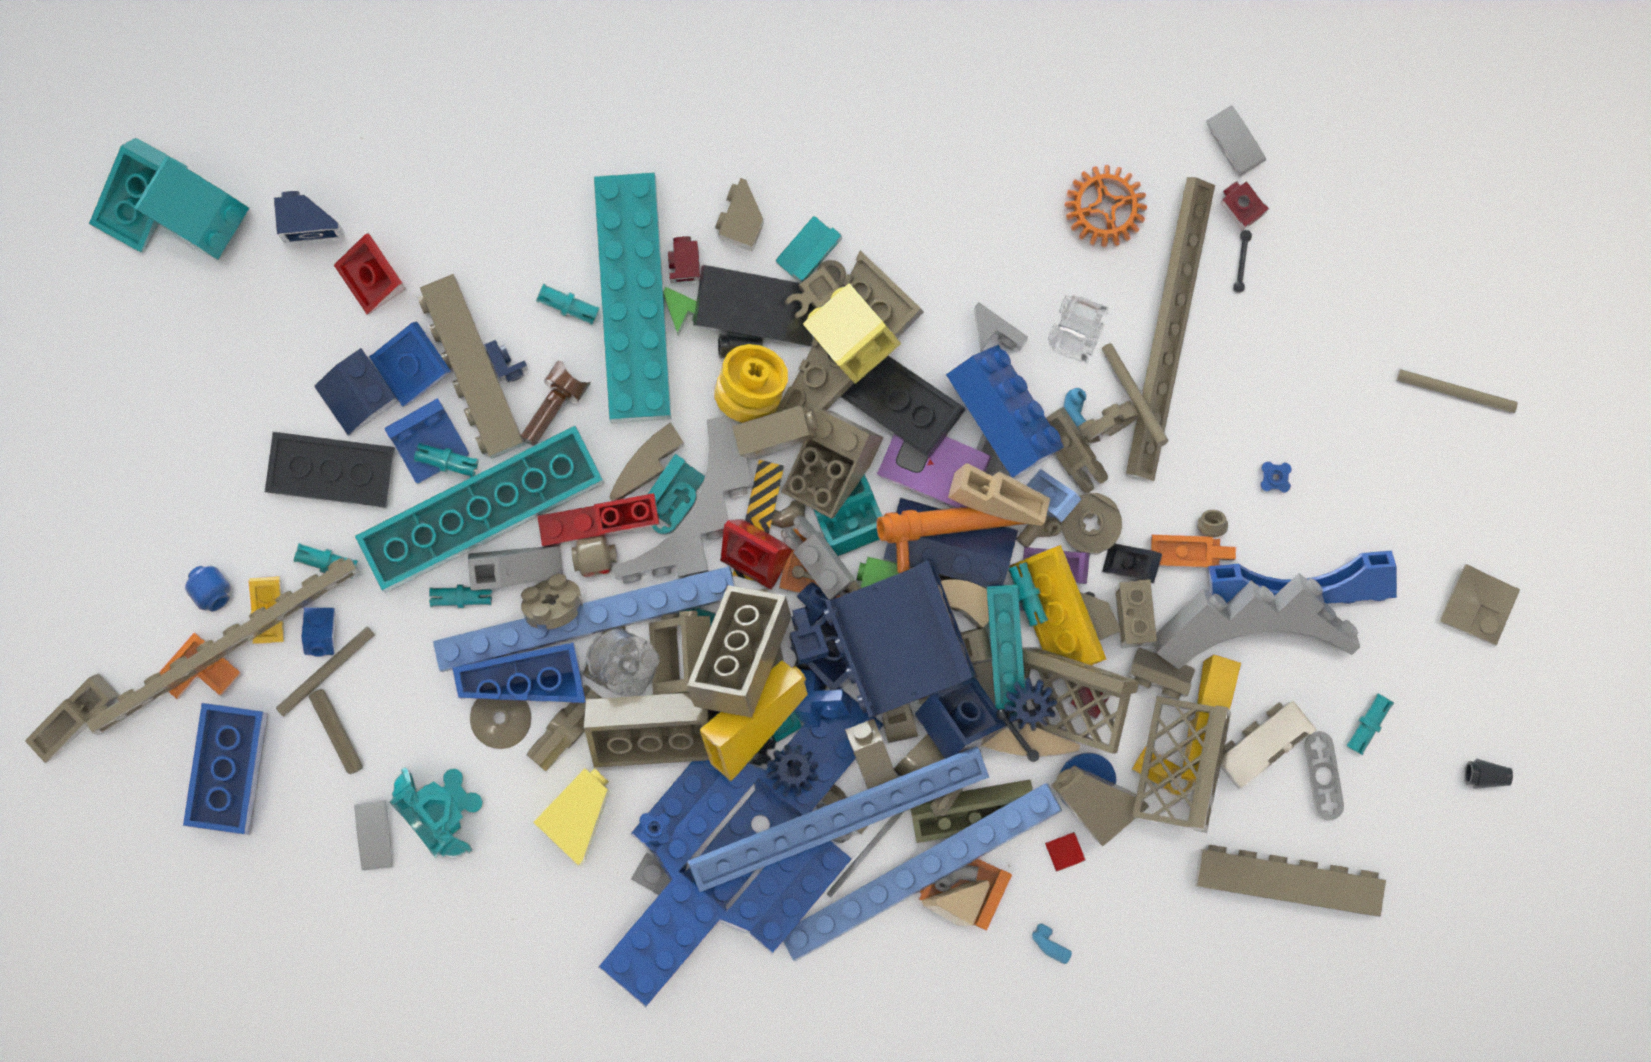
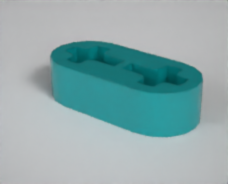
(679, 512)

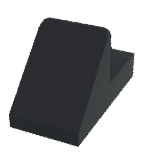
(1132, 563)

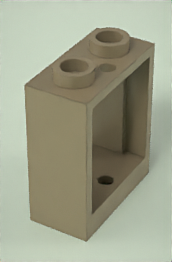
(1137, 601)
(664, 641)

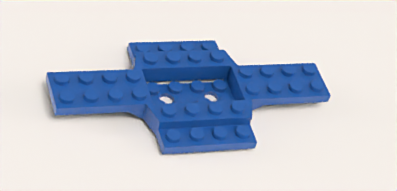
(775, 897)

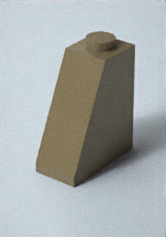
(775, 432)
(870, 754)
(1096, 802)

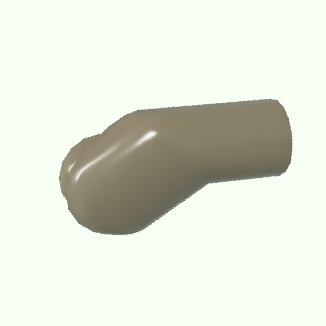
(786, 516)
(1050, 528)

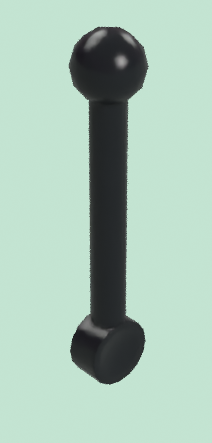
(1245, 237)
(1032, 755)

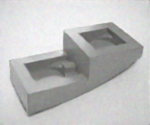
(1236, 140)
(373, 835)

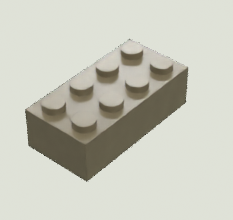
(739, 651)
(645, 730)

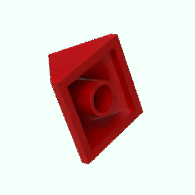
(369, 274)
(753, 552)

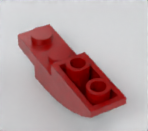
(598, 520)

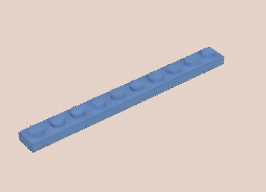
(591, 619)
(838, 819)
(922, 871)

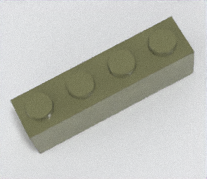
(966, 810)

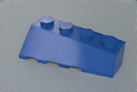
(535, 675)

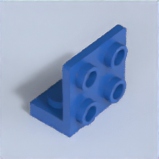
(426, 426)

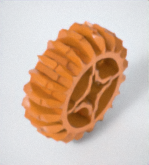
(1093, 210)

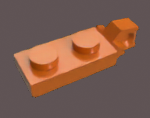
(1190, 551)

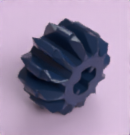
(1021, 711)
(804, 773)

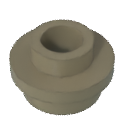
(1213, 523)

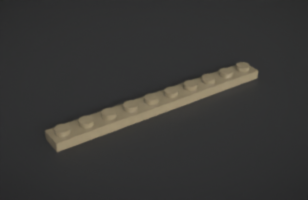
(1171, 323)
(211, 652)

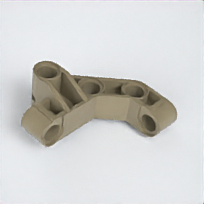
(900, 722)

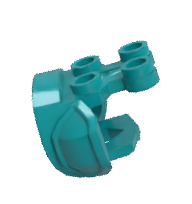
(436, 811)

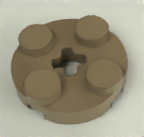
(1114, 420)
(1096, 540)
(556, 589)

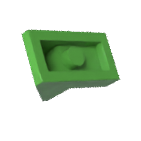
(679, 307)

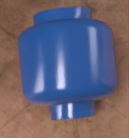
(208, 588)

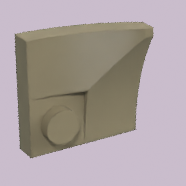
(1479, 605)

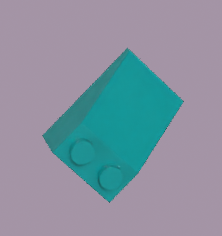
(123, 188)
(191, 208)

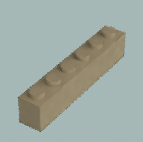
(471, 366)
(1290, 882)

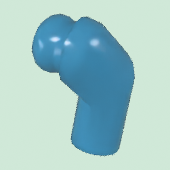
(1074, 403)
(1048, 947)

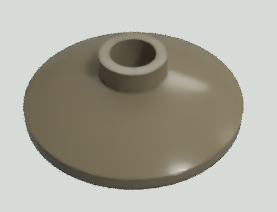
(500, 735)

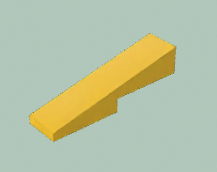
(1216, 688)

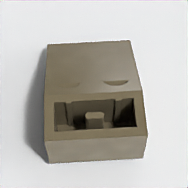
(831, 463)

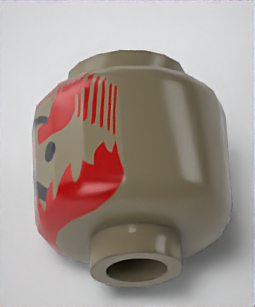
(594, 556)

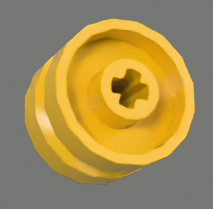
(750, 383)

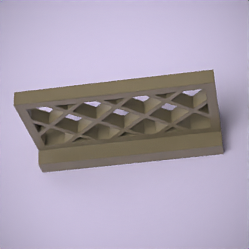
(1086, 676)
(1208, 769)

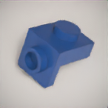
(318, 631)

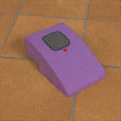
(931, 476)

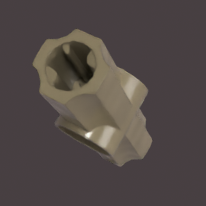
(561, 732)

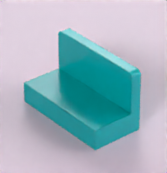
(808, 249)
(674, 473)

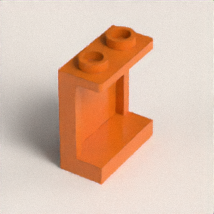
(998, 881)

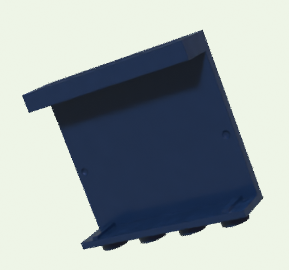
(900, 639)

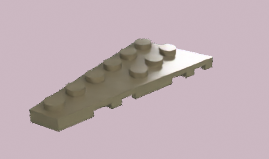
(820, 378)

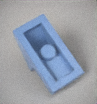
(1061, 497)

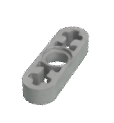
(1315, 785)

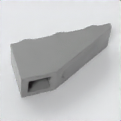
(513, 566)

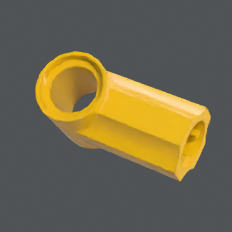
(1158, 773)

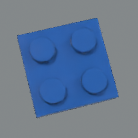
(409, 364)

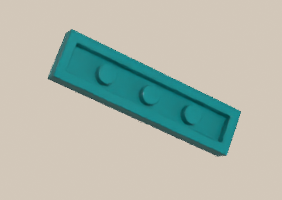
(1005, 641)

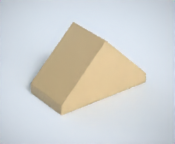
(959, 903)

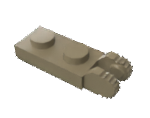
(1075, 452)

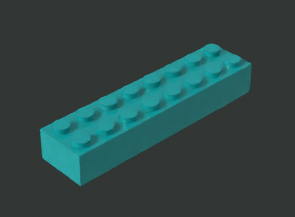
(632, 297)
(479, 509)

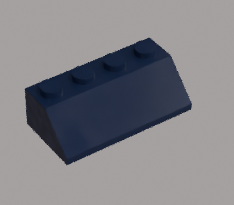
(966, 556)

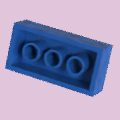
(1005, 410)
(225, 768)

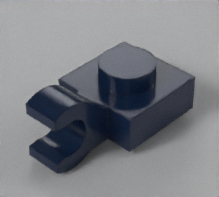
(806, 640)

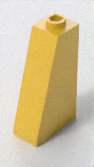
(735, 739)

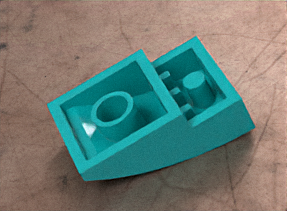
(854, 522)

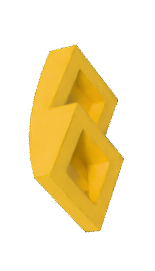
(263, 594)

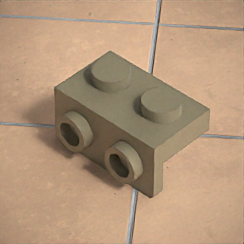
(1154, 670)

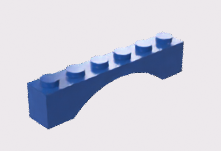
(1364, 578)

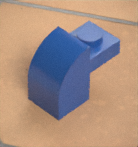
(821, 702)

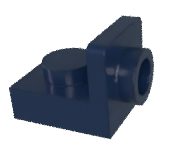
(500, 358)
(815, 603)

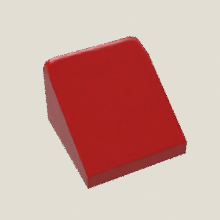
(1065, 851)

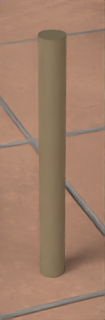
(1457, 391)
(1135, 395)
(325, 671)

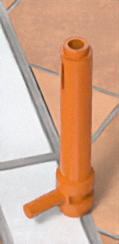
(912, 525)

